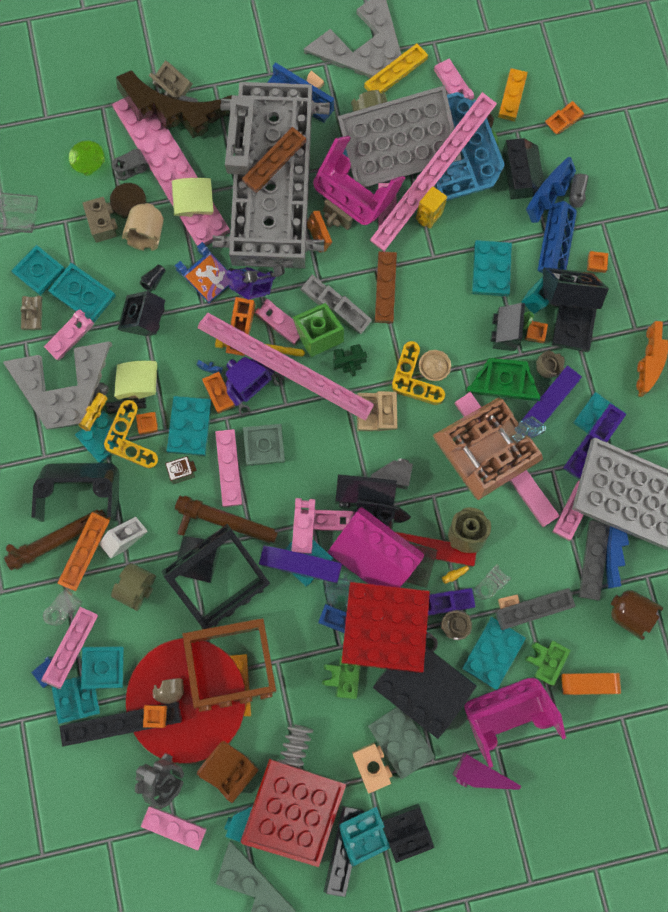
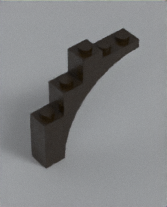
(170, 111)

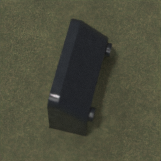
(102, 476)

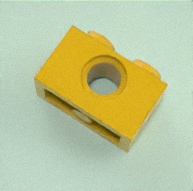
(431, 207)

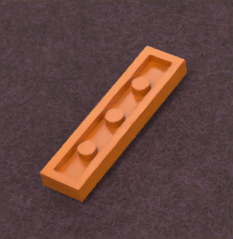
(83, 551)

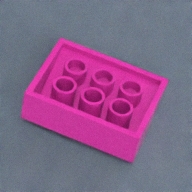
(375, 551)

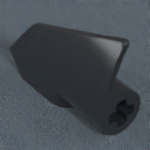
(385, 513)

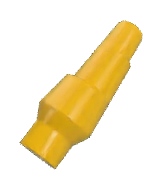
(454, 574)

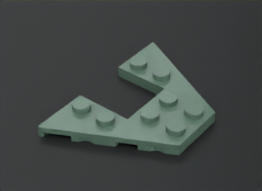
(242, 876)

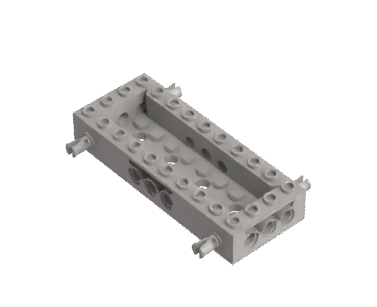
(287, 205)

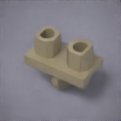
(336, 216)
(31, 313)

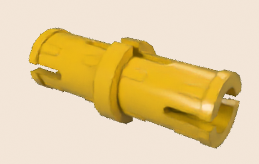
(93, 412)

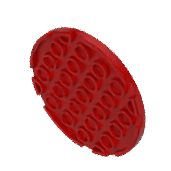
(199, 731)

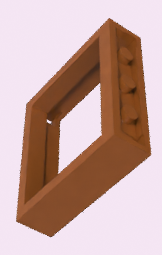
(223, 631)

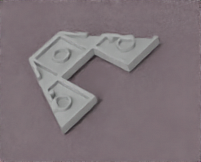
(372, 55)
(66, 405)

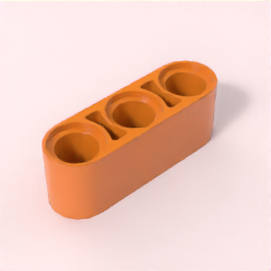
(591, 683)

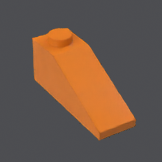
(242, 319)

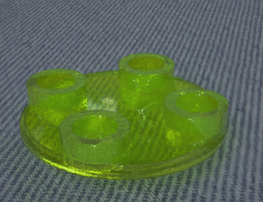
(86, 157)

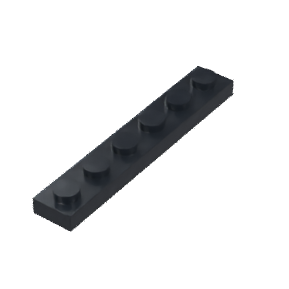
(113, 725)

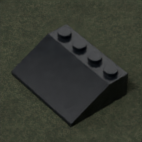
(429, 696)

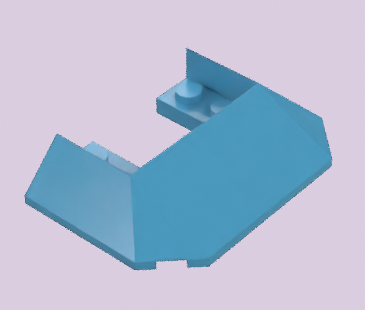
(480, 157)

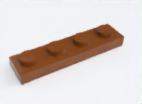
(274, 160)
(385, 287)

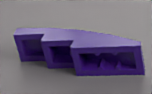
(554, 395)
(602, 430)
(300, 564)
(451, 601)

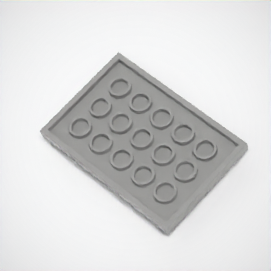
(397, 136)
(624, 493)

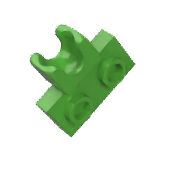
(549, 661)
(345, 678)

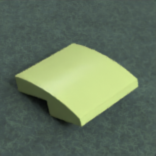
(192, 196)
(136, 379)

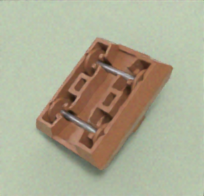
(487, 449)

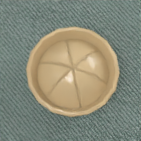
(435, 365)

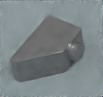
(396, 470)

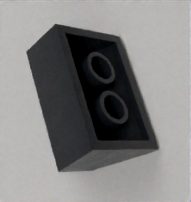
(522, 168)
(573, 288)
(365, 489)

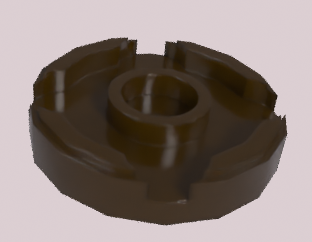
(126, 197)

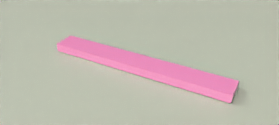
(523, 482)

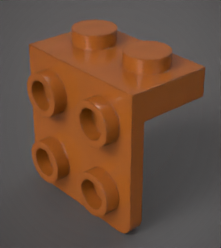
(228, 770)

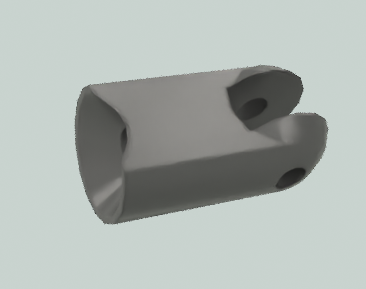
(578, 188)

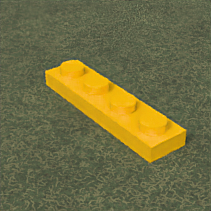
(397, 69)

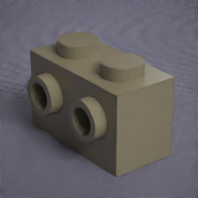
(100, 220)

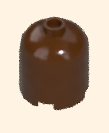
(635, 613)

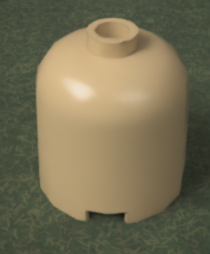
(143, 227)

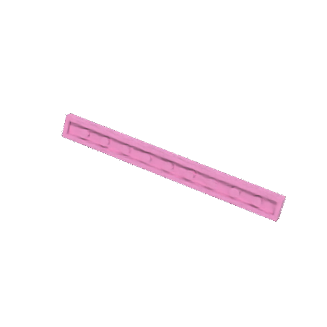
(433, 171)
(285, 366)

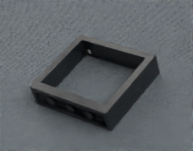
(195, 555)

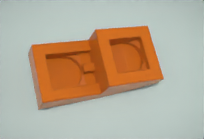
(565, 118)

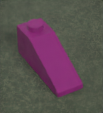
(478, 775)

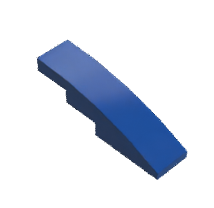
(553, 186)
(614, 556)

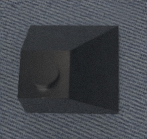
(205, 567)

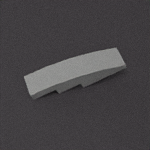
(340, 306)

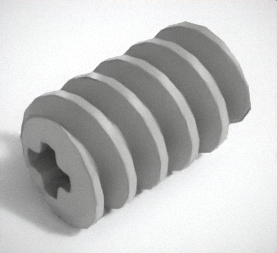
(296, 745)

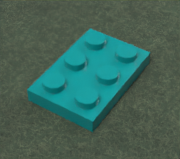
(491, 268)
(82, 292)
(189, 426)
(493, 653)

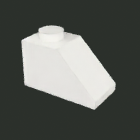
(122, 537)

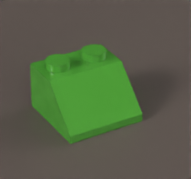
(319, 329)

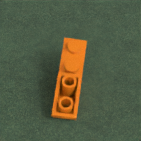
(654, 361)

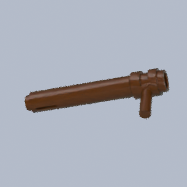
(196, 509)
(27, 553)

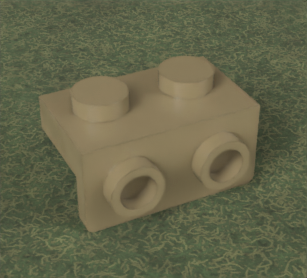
(171, 81)

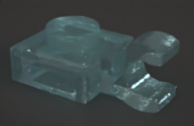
(529, 427)

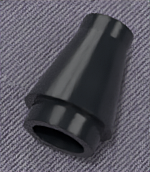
(152, 278)

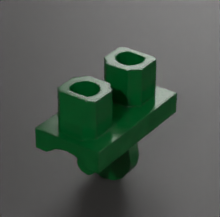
(349, 363)

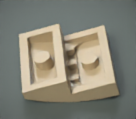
(383, 414)

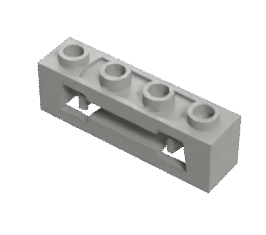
(243, 107)

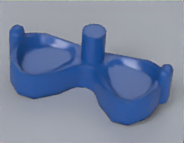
(214, 369)

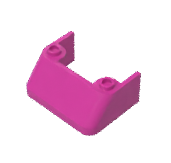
(346, 192)
(508, 709)

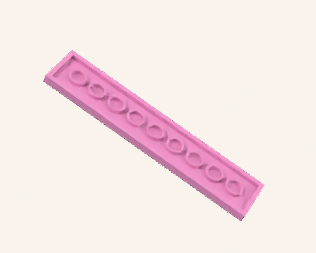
(168, 164)

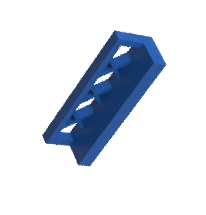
(282, 75)
(555, 236)

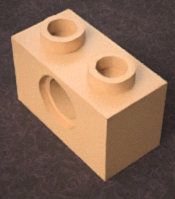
(372, 780)

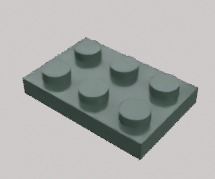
(401, 742)

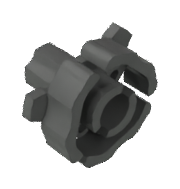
(157, 780)

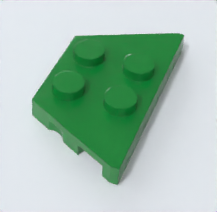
(506, 380)

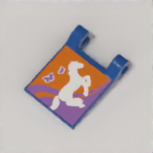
(206, 275)

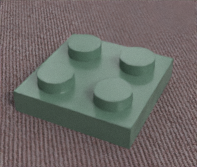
(263, 444)

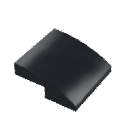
(407, 833)

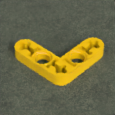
(407, 378)
(124, 444)

